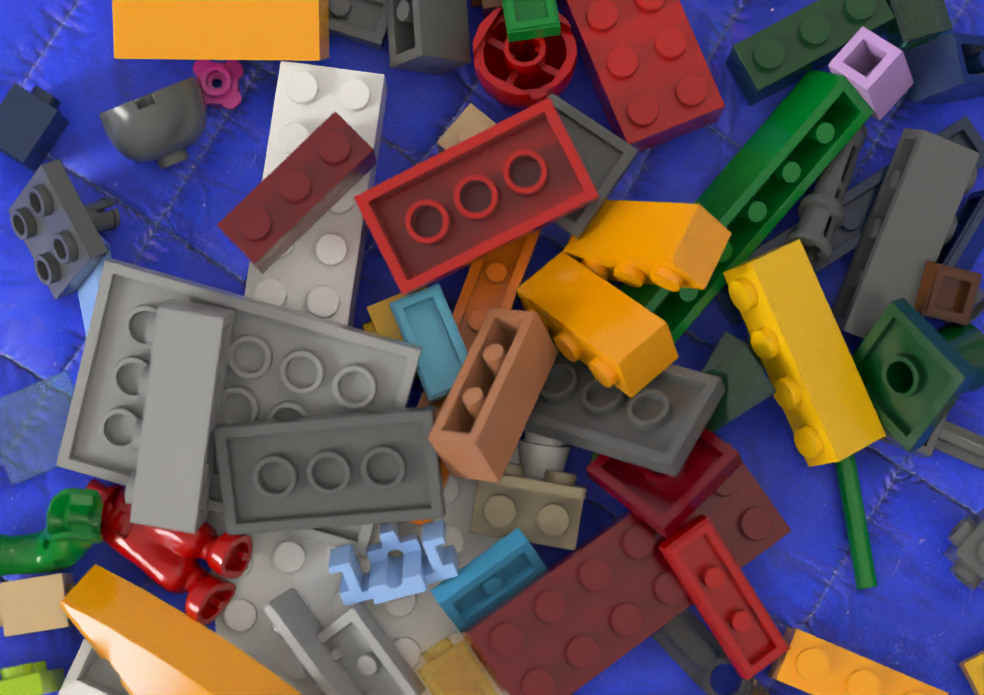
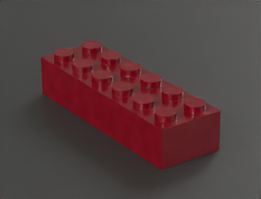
(609, 595)

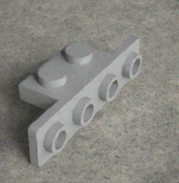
(346, 656)

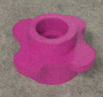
(227, 95)

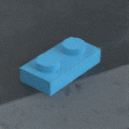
(489, 579)

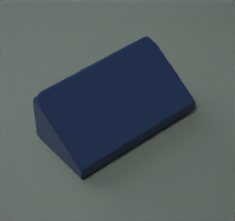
(969, 235)

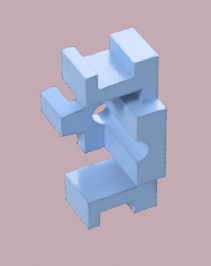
(395, 576)

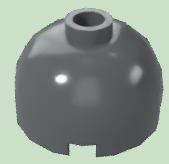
(158, 124)

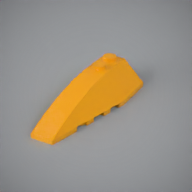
(160, 646)

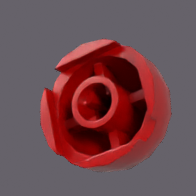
(523, 70)

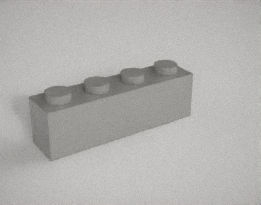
(180, 413)

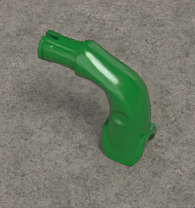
(69, 533)

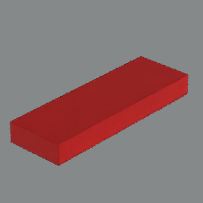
(724, 597)

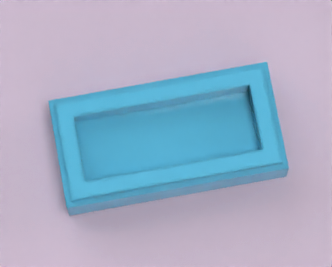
(428, 322)

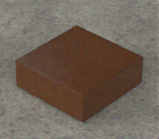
(947, 292)

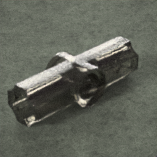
(699, 653)

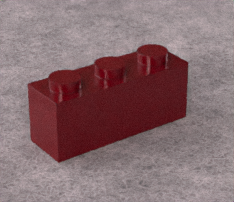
(298, 192)

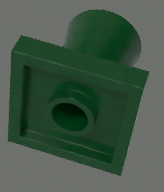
(917, 370)

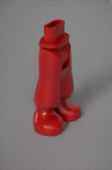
(172, 555)

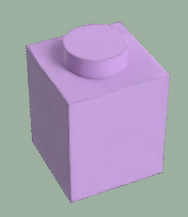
(874, 70)

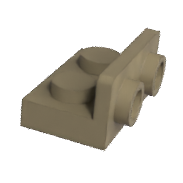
(542, 508)

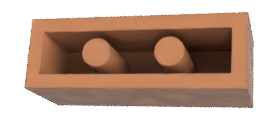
(493, 395)

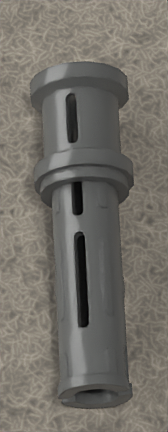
(823, 209)

